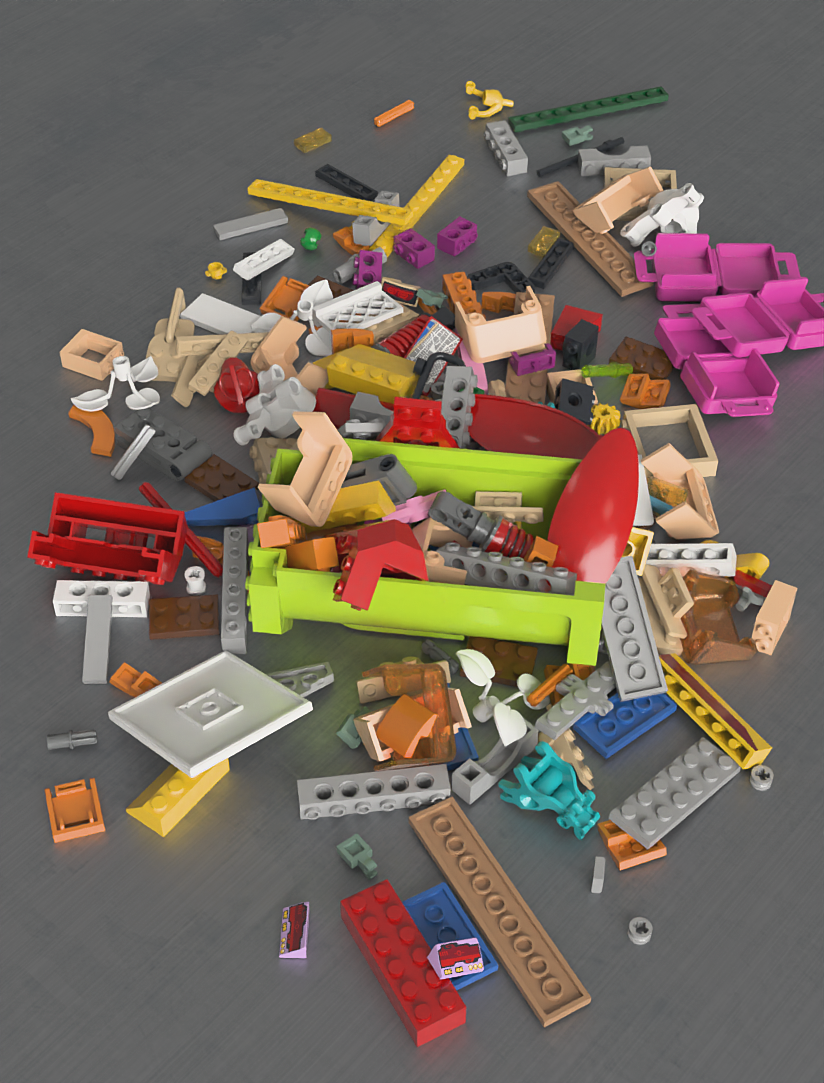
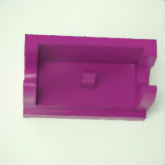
(533, 362)

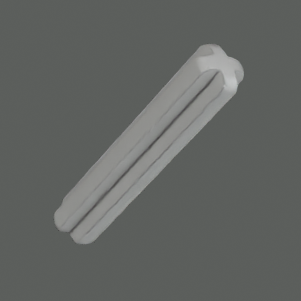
(132, 451)

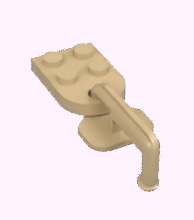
(164, 342)

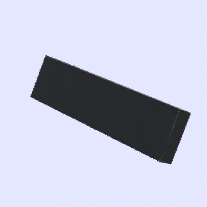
(346, 183)
(551, 263)
(251, 288)

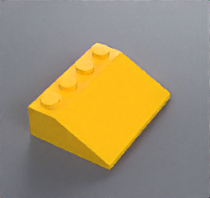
(372, 373)

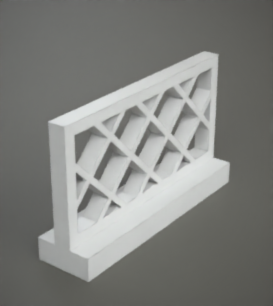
(353, 303)

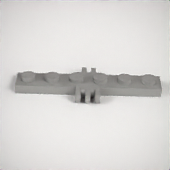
(579, 699)

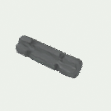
(438, 654)

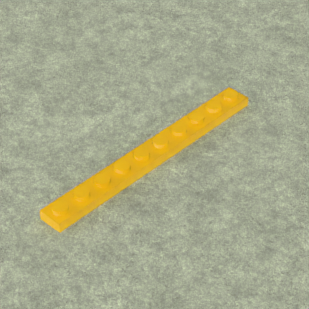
(421, 201)
(330, 202)

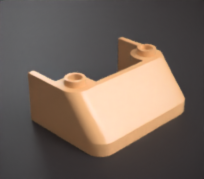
(617, 199)
(499, 337)
(281, 349)
(318, 475)
(696, 515)
(436, 534)
(368, 724)

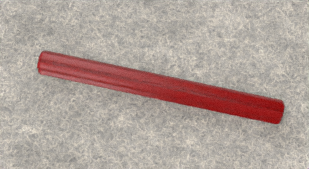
(191, 540)

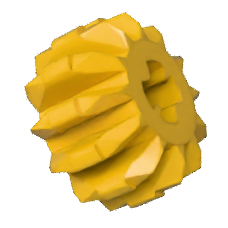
(604, 418)

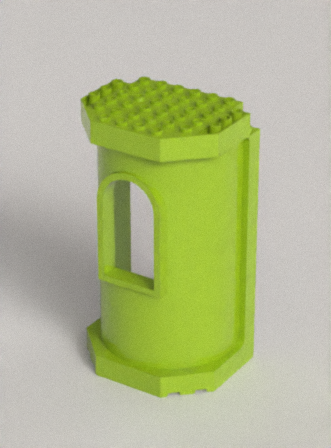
(426, 607)

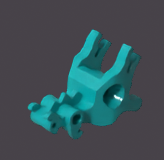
(551, 785)

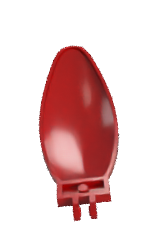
(528, 428)
(597, 509)

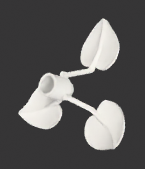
(317, 343)
(141, 372)
(508, 721)

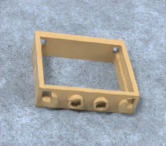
(616, 173)
(687, 414)

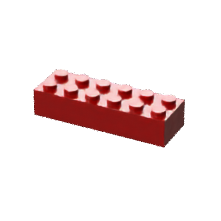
(400, 962)

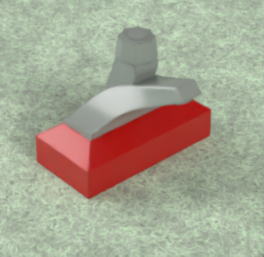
(750, 590)

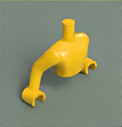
(491, 98)

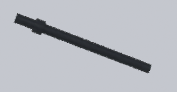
(606, 146)

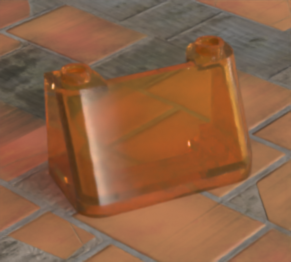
(710, 624)

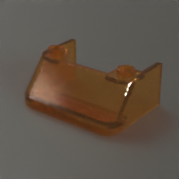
(429, 687)

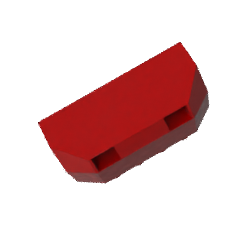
(125, 541)
(374, 552)

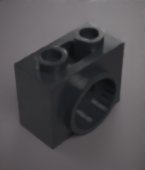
(580, 345)
(580, 398)

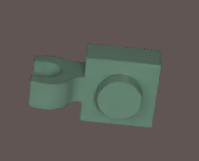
(575, 135)
(429, 297)
(347, 730)
(358, 852)

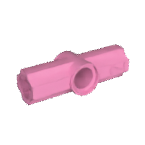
(413, 510)

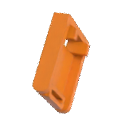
(284, 297)
(73, 807)

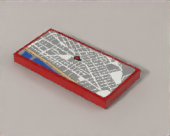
(431, 339)

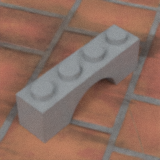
(593, 162)
(367, 228)
(367, 407)
(477, 777)

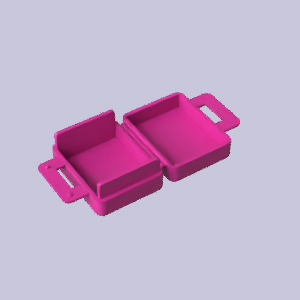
(691, 270)
(776, 317)
(710, 370)

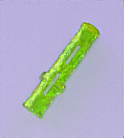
(612, 370)

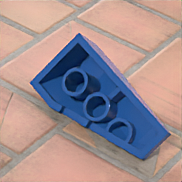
(232, 510)

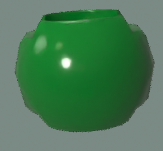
(312, 235)

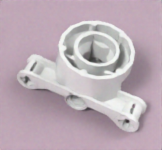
(674, 204)
(274, 406)

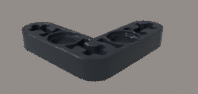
(503, 272)

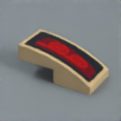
(400, 292)

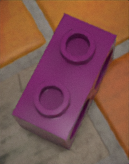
(457, 236)
(414, 248)
(371, 273)

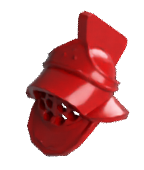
(236, 385)

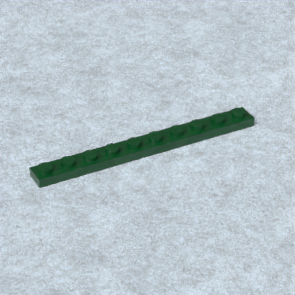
(588, 109)

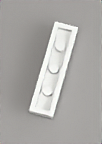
(263, 259)

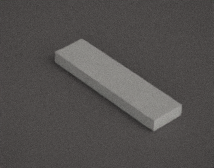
(250, 224)
(97, 639)

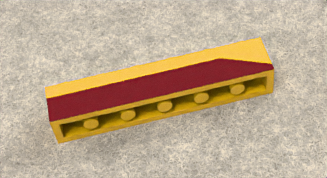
(713, 713)

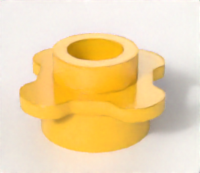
(215, 270)

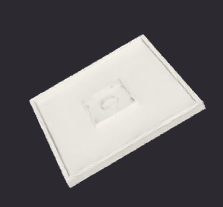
(209, 712)

